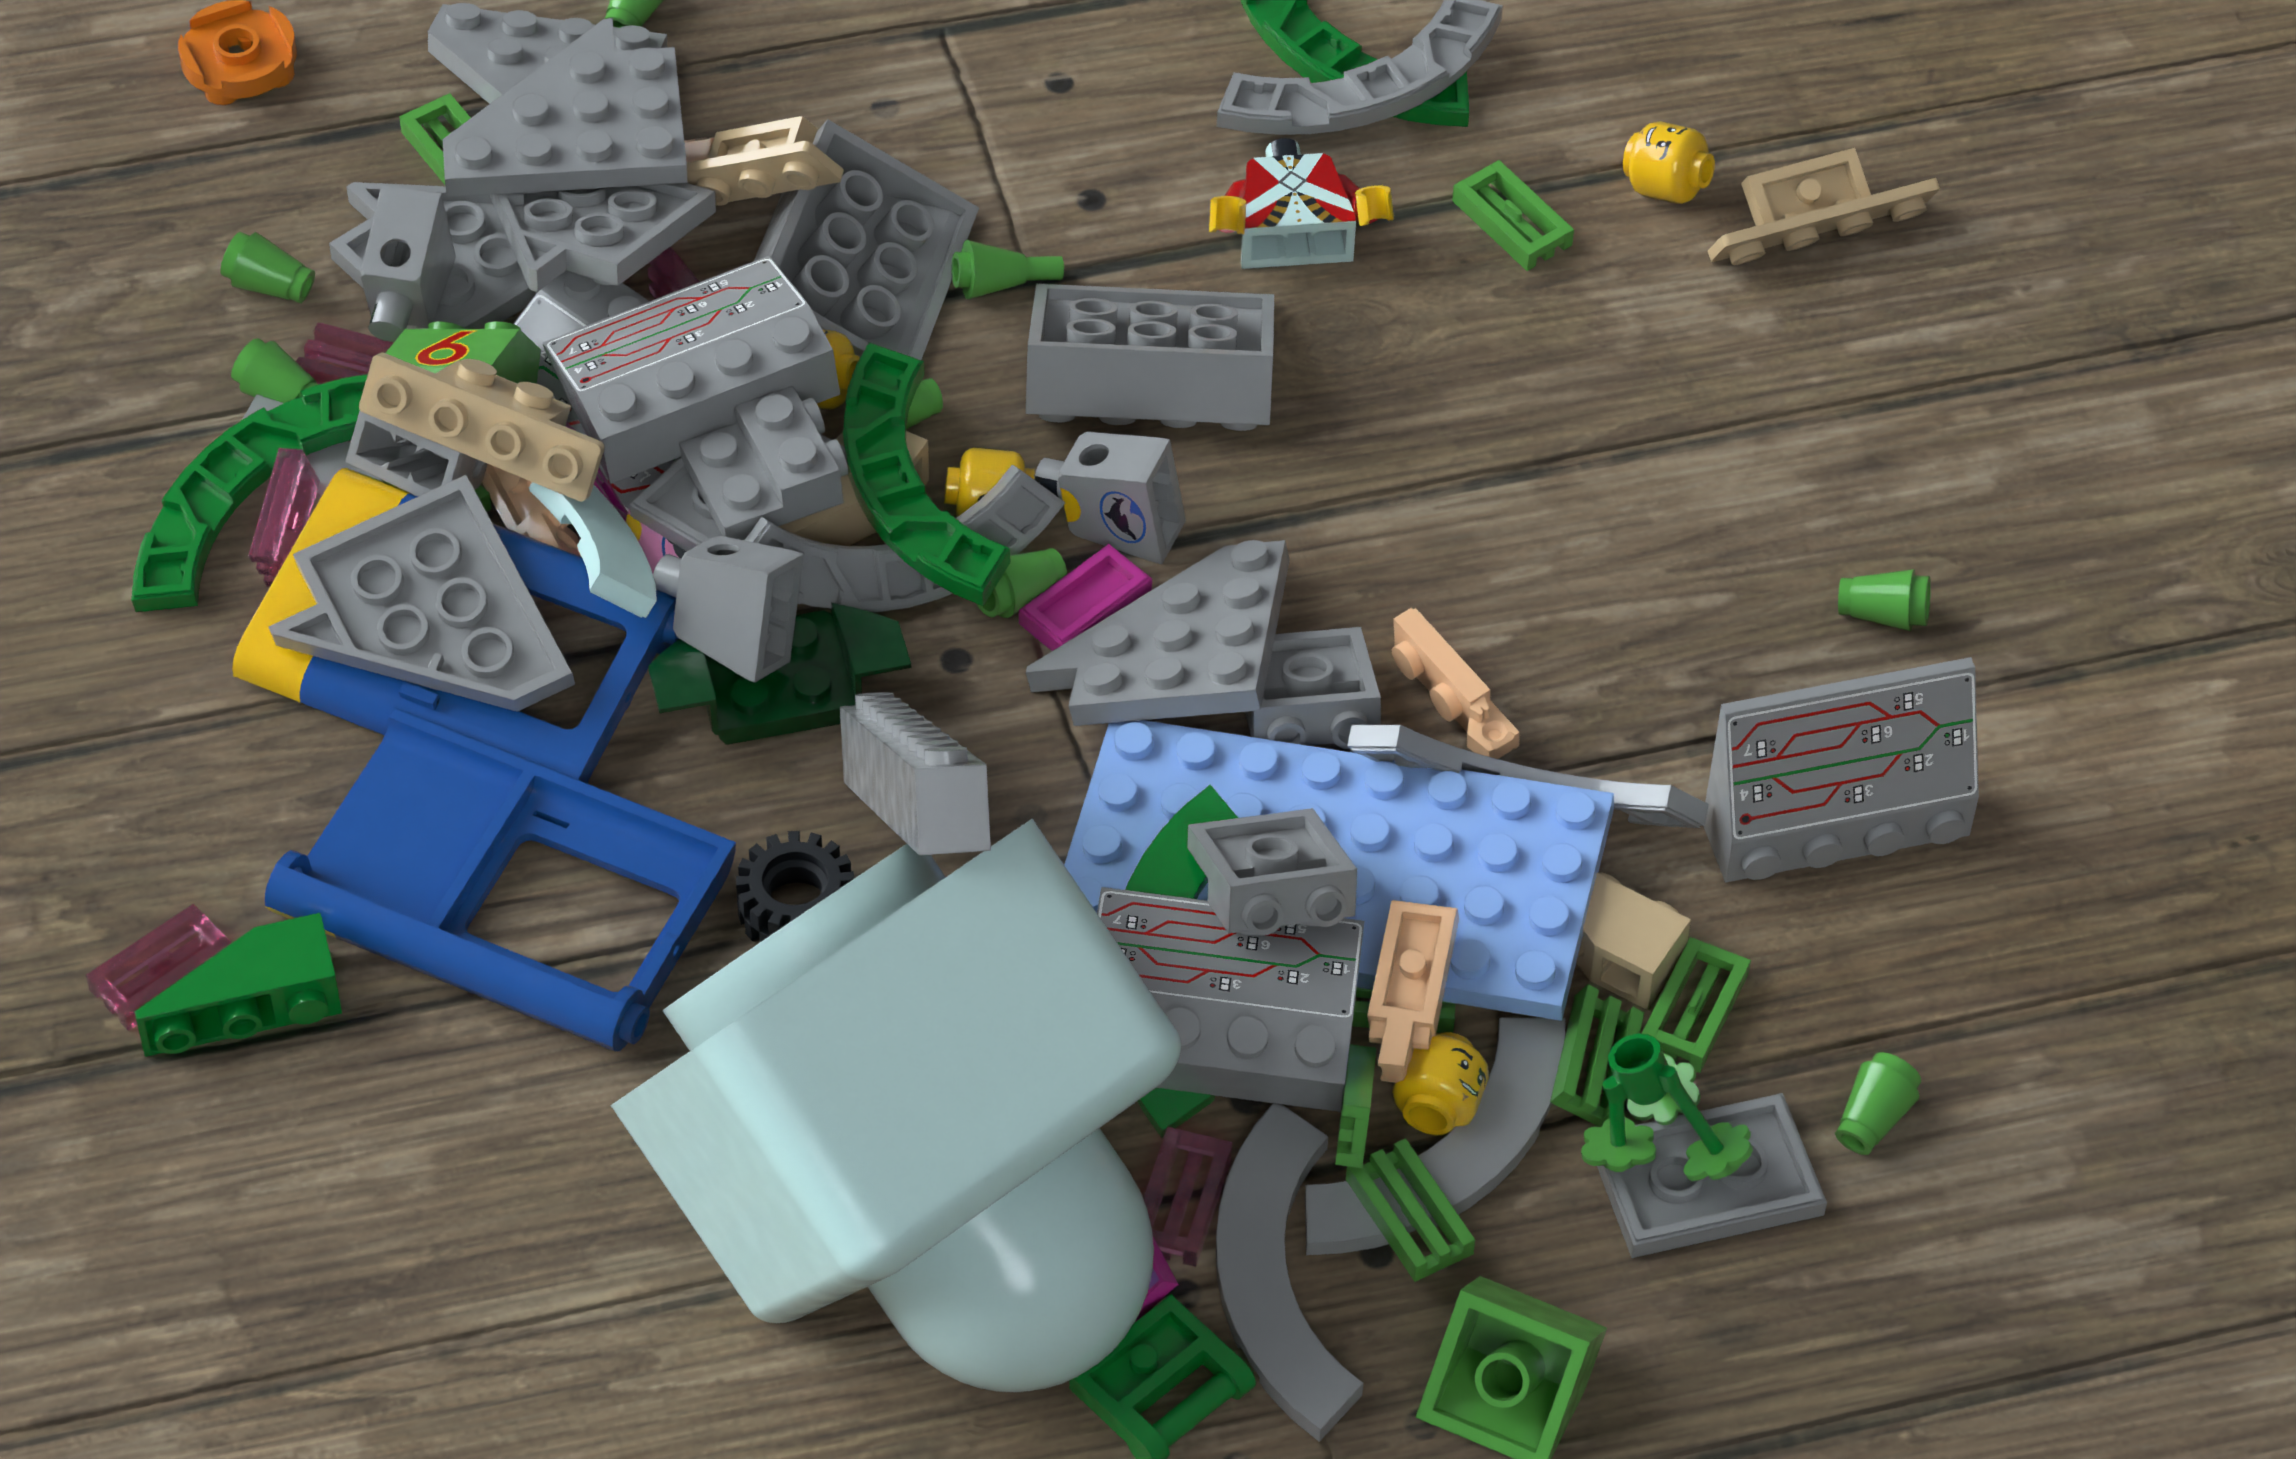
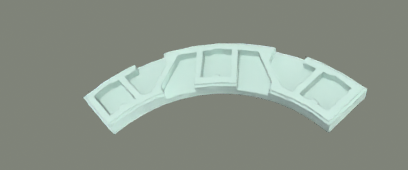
(608, 548)

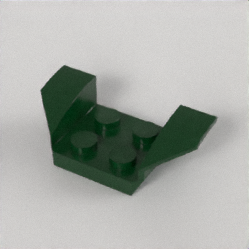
(805, 694)

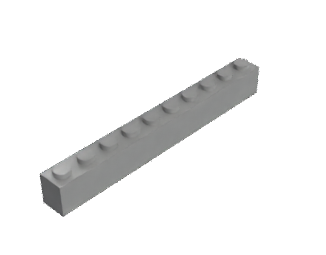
(915, 776)

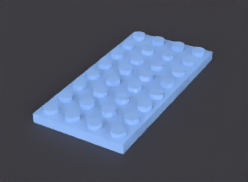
(1494, 846)

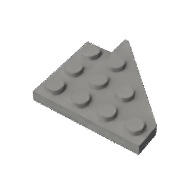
(501, 48)
(428, 603)
(1180, 648)

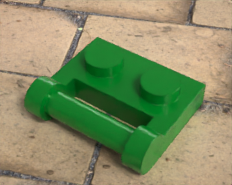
(1149, 1363)

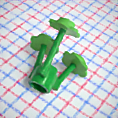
(1660, 1091)

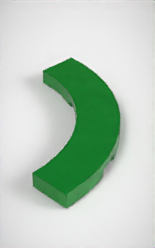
(1324, 53)
(223, 477)
(892, 489)
(1173, 871)

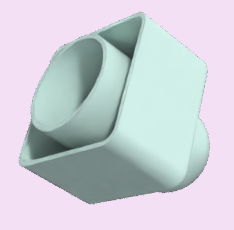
(920, 1114)

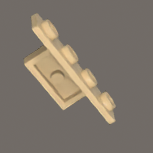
(764, 161)
(1814, 198)
(487, 419)

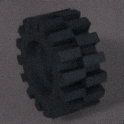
(783, 865)

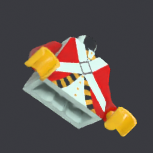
(1296, 209)

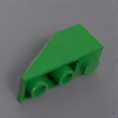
(255, 984)

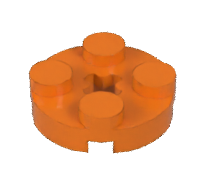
(233, 76)

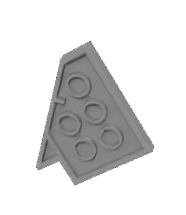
(576, 124)
(598, 230)
(485, 275)

